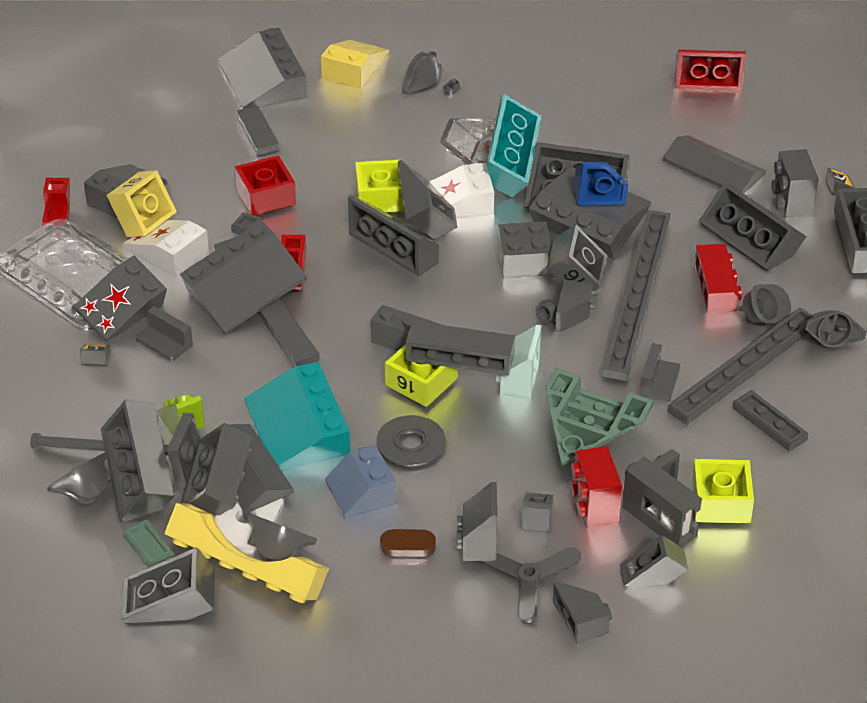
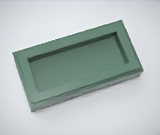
(148, 543)

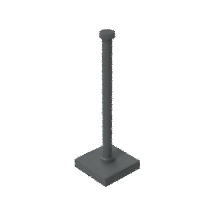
(180, 450)

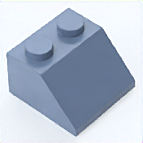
(362, 482)

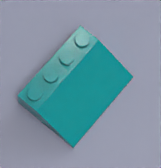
(299, 418)

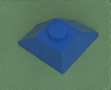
(599, 185)

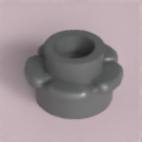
(546, 311)

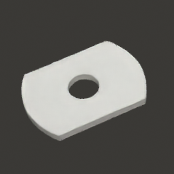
(238, 532)

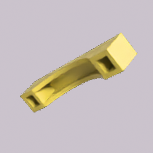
(199, 529)

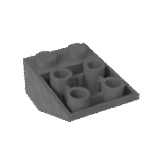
(425, 204)

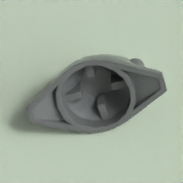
(422, 72)
(834, 328)
(85, 482)
(276, 541)

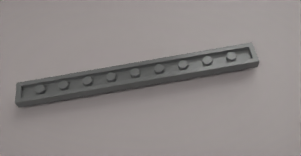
(636, 296)

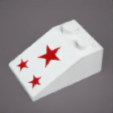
(467, 190)
(171, 245)

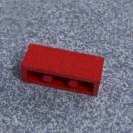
(717, 278)

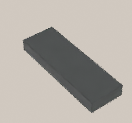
(258, 130)
(770, 420)

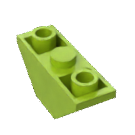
(177, 406)

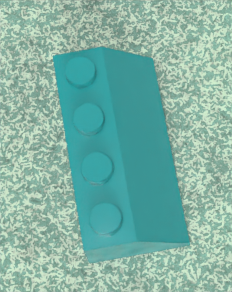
(512, 146)

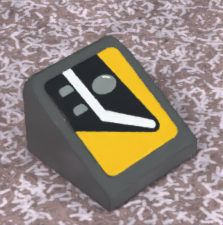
(838, 180)
(94, 354)

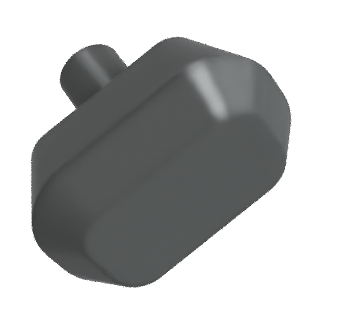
(452, 86)

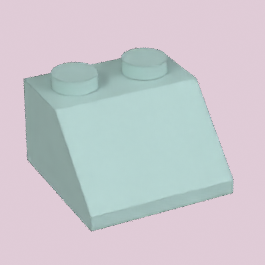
(524, 365)

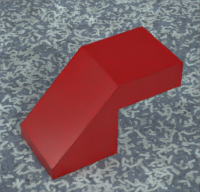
(56, 199)

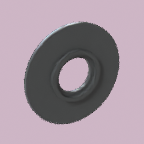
(430, 449)

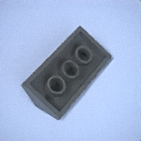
(712, 163)
(263, 477)

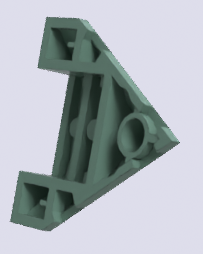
(588, 419)

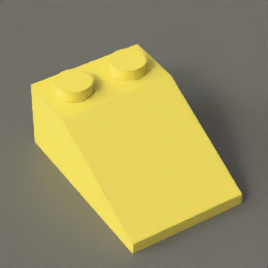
(351, 62)

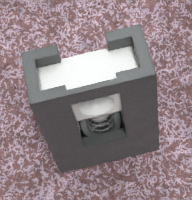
(660, 499)

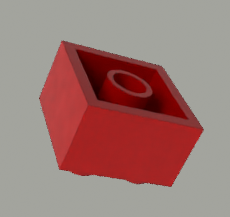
(265, 185)
(596, 487)

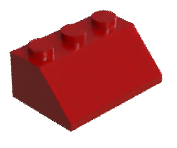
(709, 69)

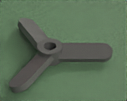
(531, 576)

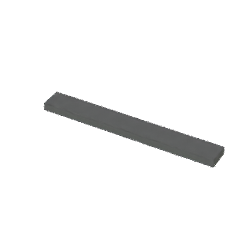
(286, 330)
(740, 367)

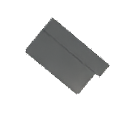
(165, 334)
(658, 376)

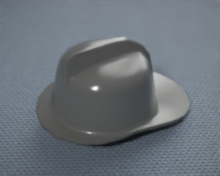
(766, 304)

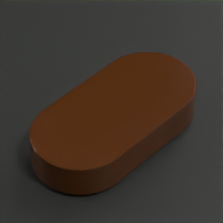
(408, 543)

